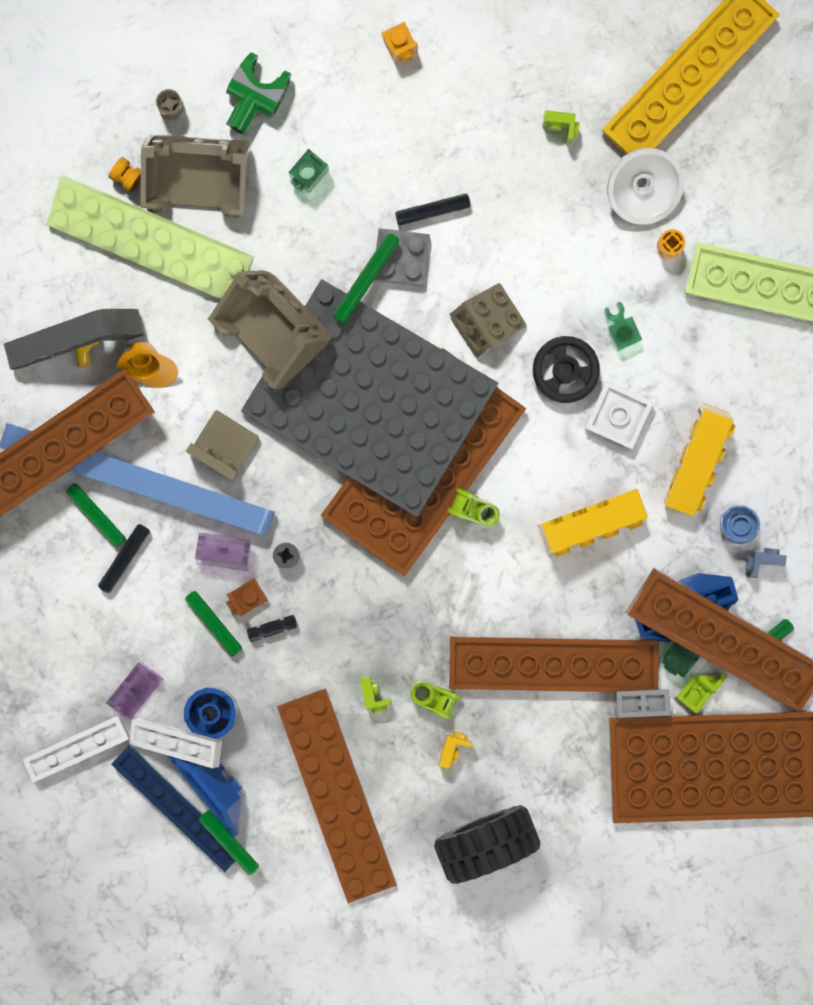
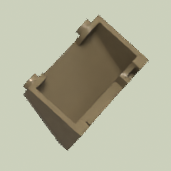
(194, 173)
(270, 325)

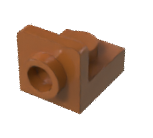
(246, 598)

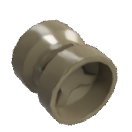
(167, 100)

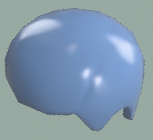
(739, 524)

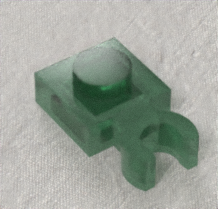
(624, 331)

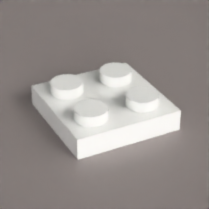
(619, 415)

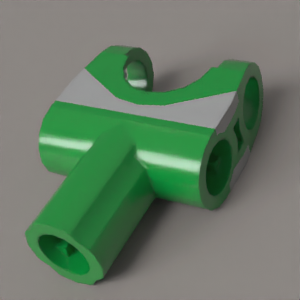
(254, 95)

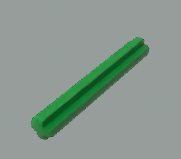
(366, 278)

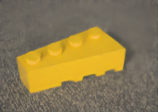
(699, 459)
(593, 521)

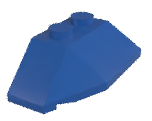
(714, 587)
(216, 790)

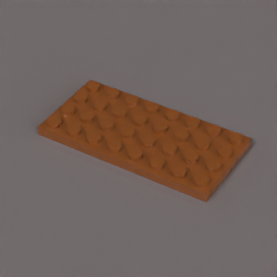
(397, 534)
(711, 767)

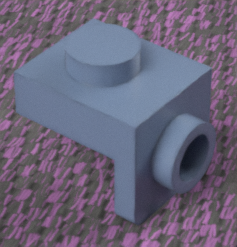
(770, 557)

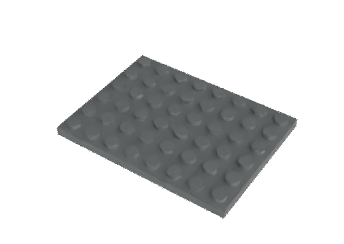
(377, 403)

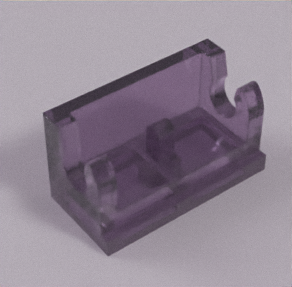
(223, 551)
(135, 690)

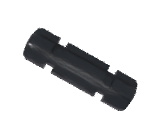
(272, 628)

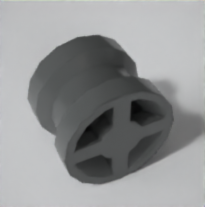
(290, 556)

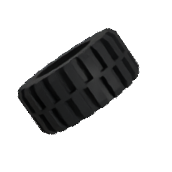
(487, 844)

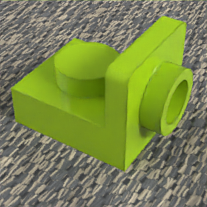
(558, 120)
(369, 690)

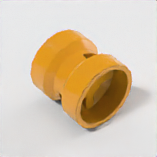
(126, 174)
(667, 247)

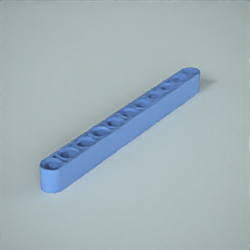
(163, 488)

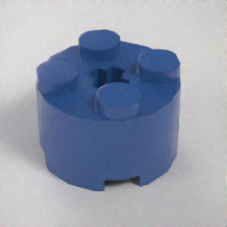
(223, 704)

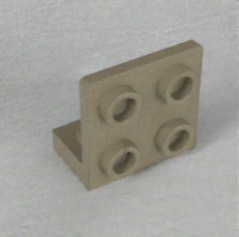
(487, 319)
(223, 445)

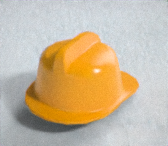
(147, 365)

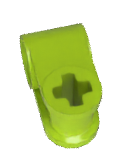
(470, 507)
(436, 699)

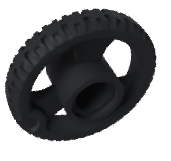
(588, 373)

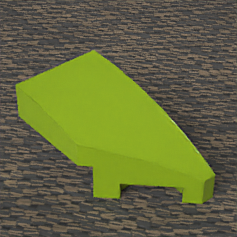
(698, 690)

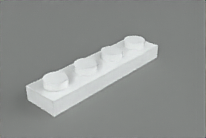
(175, 742)
(76, 748)

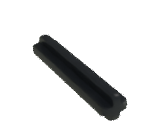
(432, 209)
(123, 558)

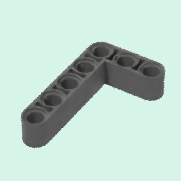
(73, 335)

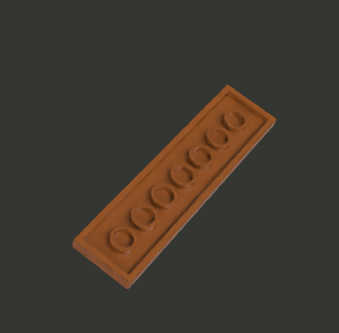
(70, 438)
(724, 639)
(553, 664)
(336, 795)

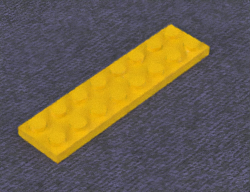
(689, 74)

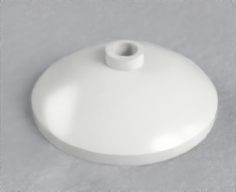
(655, 196)

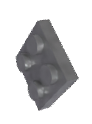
(407, 260)

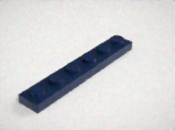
(170, 803)

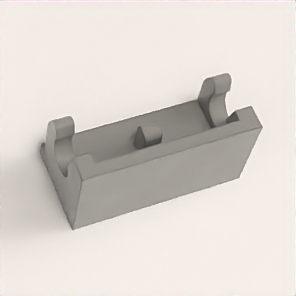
(642, 703)

